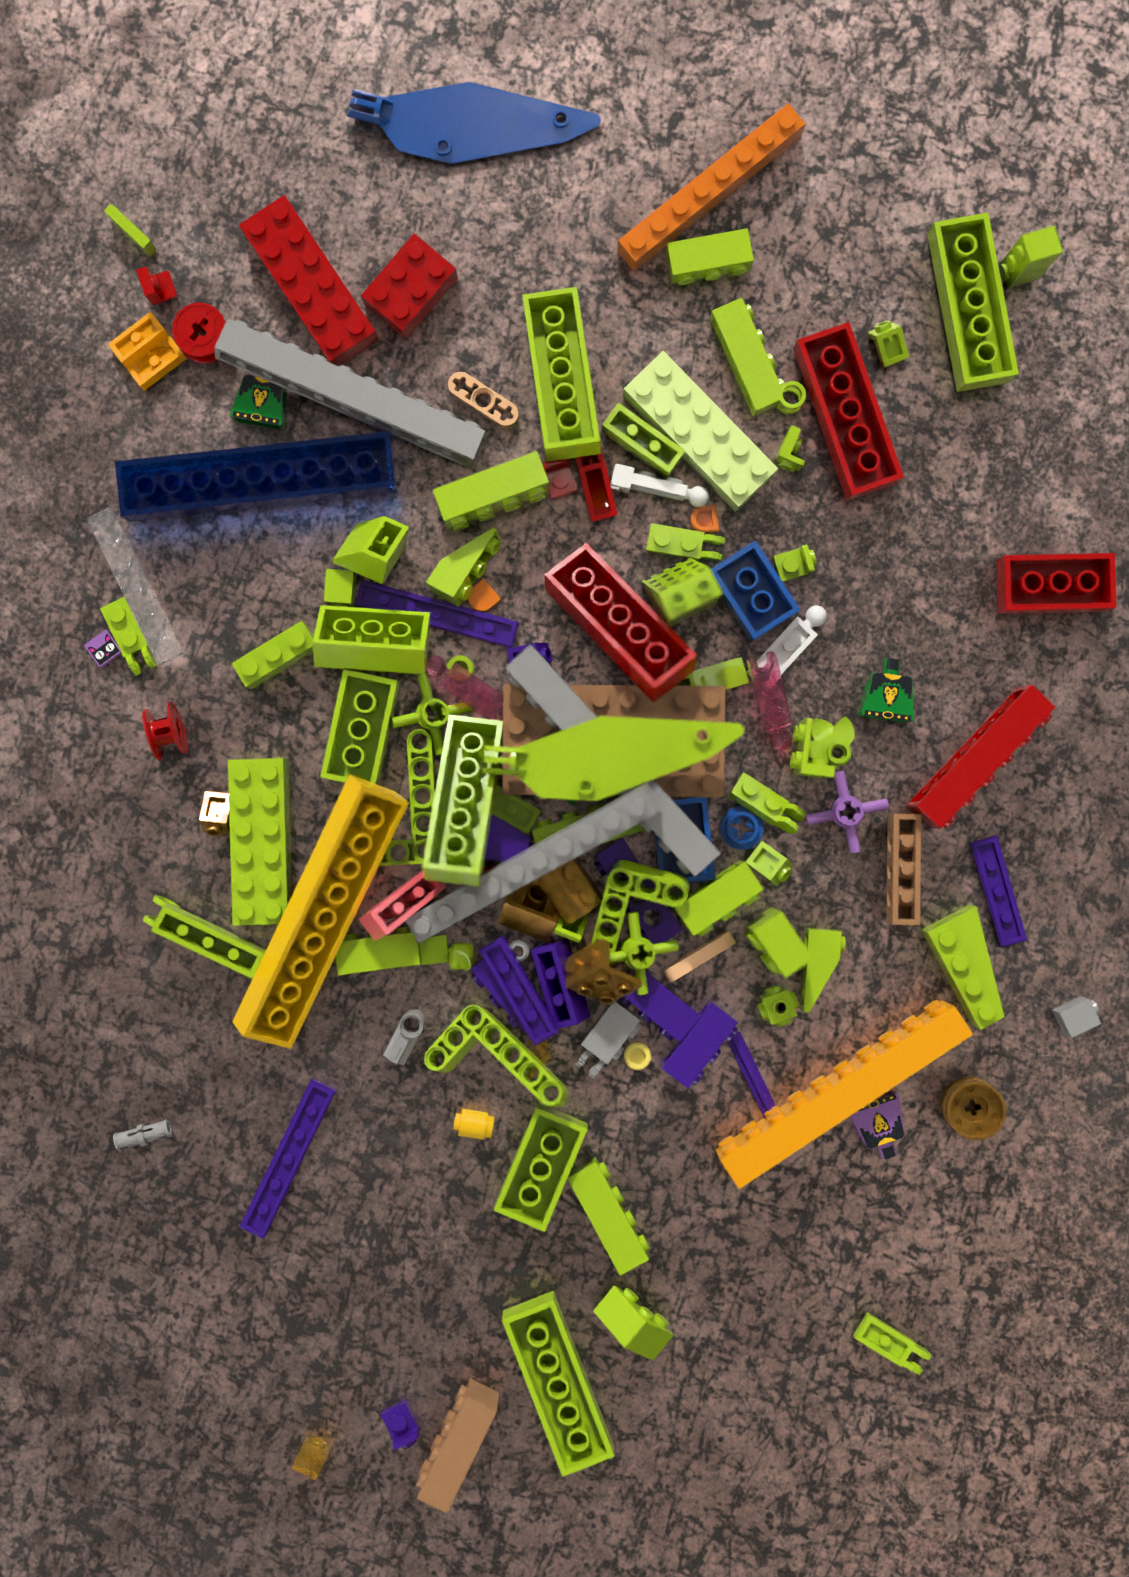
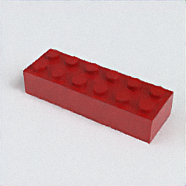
(309, 282)
(847, 411)
(620, 622)
(981, 757)

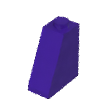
(505, 840)

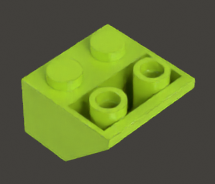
(373, 548)

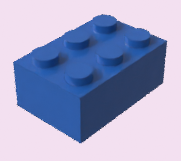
(754, 591)
(697, 812)

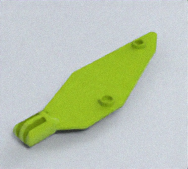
(611, 755)

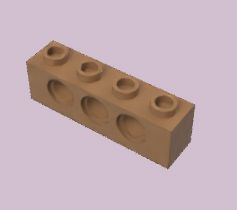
(903, 869)

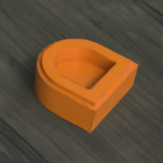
(705, 519)
(483, 597)

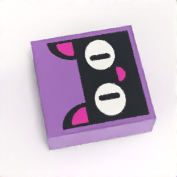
(103, 648)

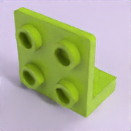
(799, 760)

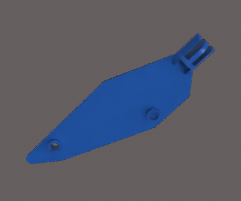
(469, 121)

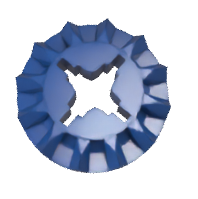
(747, 839)

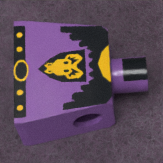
(880, 1123)

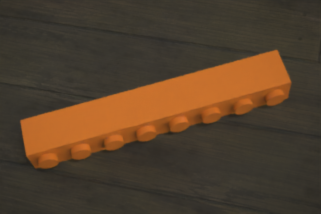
(711, 187)

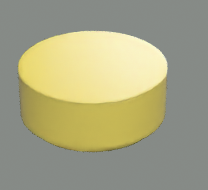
(637, 1055)

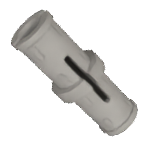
(142, 1135)

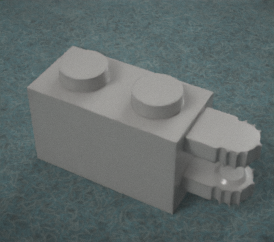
(608, 1035)

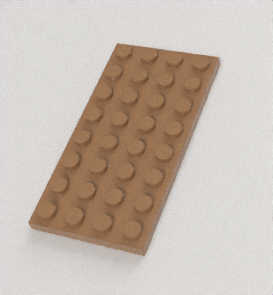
(693, 703)

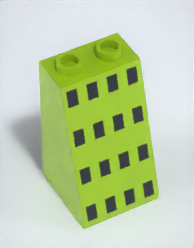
(682, 591)

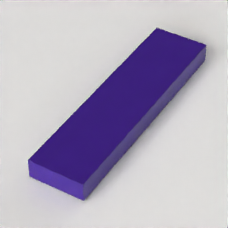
(998, 891)
(519, 990)

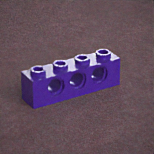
(666, 925)

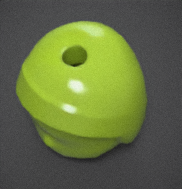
(461, 956)

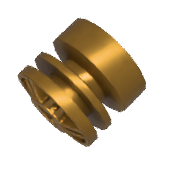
(984, 1118)

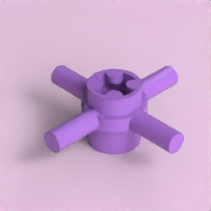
(838, 805)

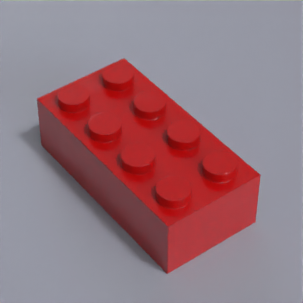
(1056, 583)

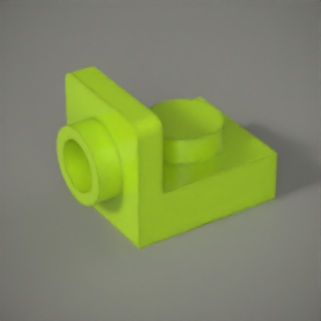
(889, 343)
(790, 445)
(795, 563)
(770, 863)

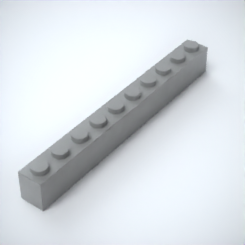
(348, 392)
(567, 710)
(535, 861)

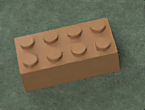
(456, 1445)

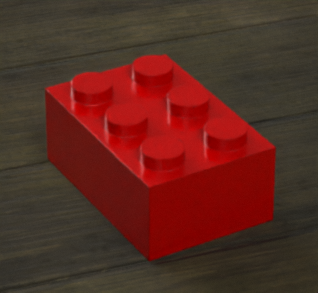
(409, 286)

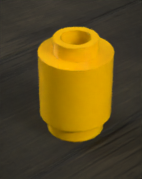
(473, 1124)

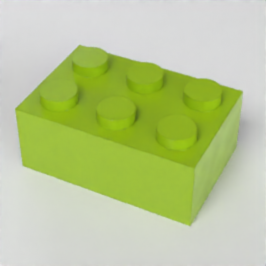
(719, 898)
(778, 941)

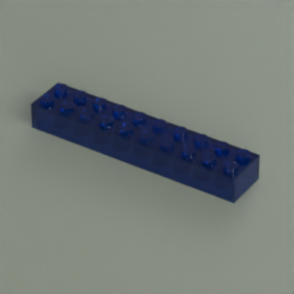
(256, 476)

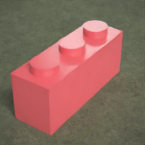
(400, 905)

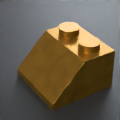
(570, 890)
(529, 912)

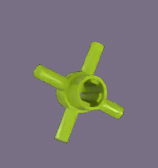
(420, 715)
(648, 951)

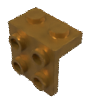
(591, 976)

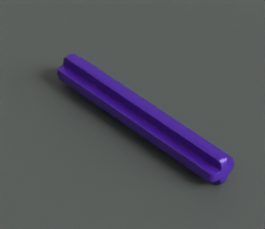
(751, 1073)

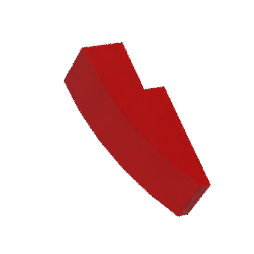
(596, 486)

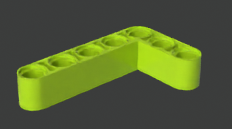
(417, 810)
(634, 886)
(501, 1050)

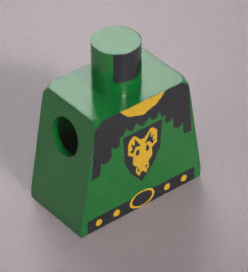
(260, 404)
(888, 695)

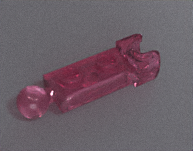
(466, 687)
(772, 700)

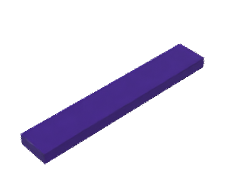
(442, 614)
(288, 1158)

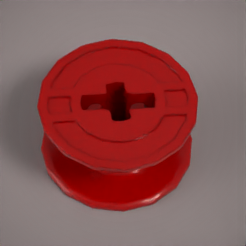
(189, 323)
(165, 731)

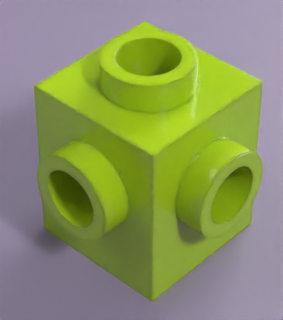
(773, 996)

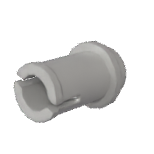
(521, 957)

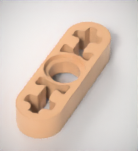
(462, 396)
(698, 956)

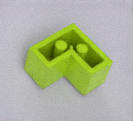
(633, 1325)

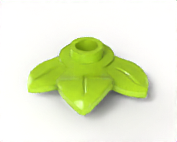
(828, 737)

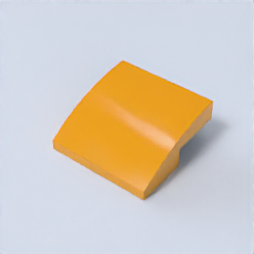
(147, 351)

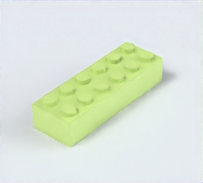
(696, 424)

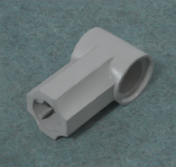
(404, 1038)

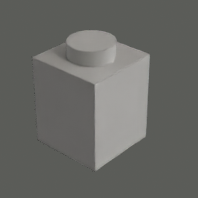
(1077, 1016)

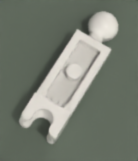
(625, 479)
(795, 638)

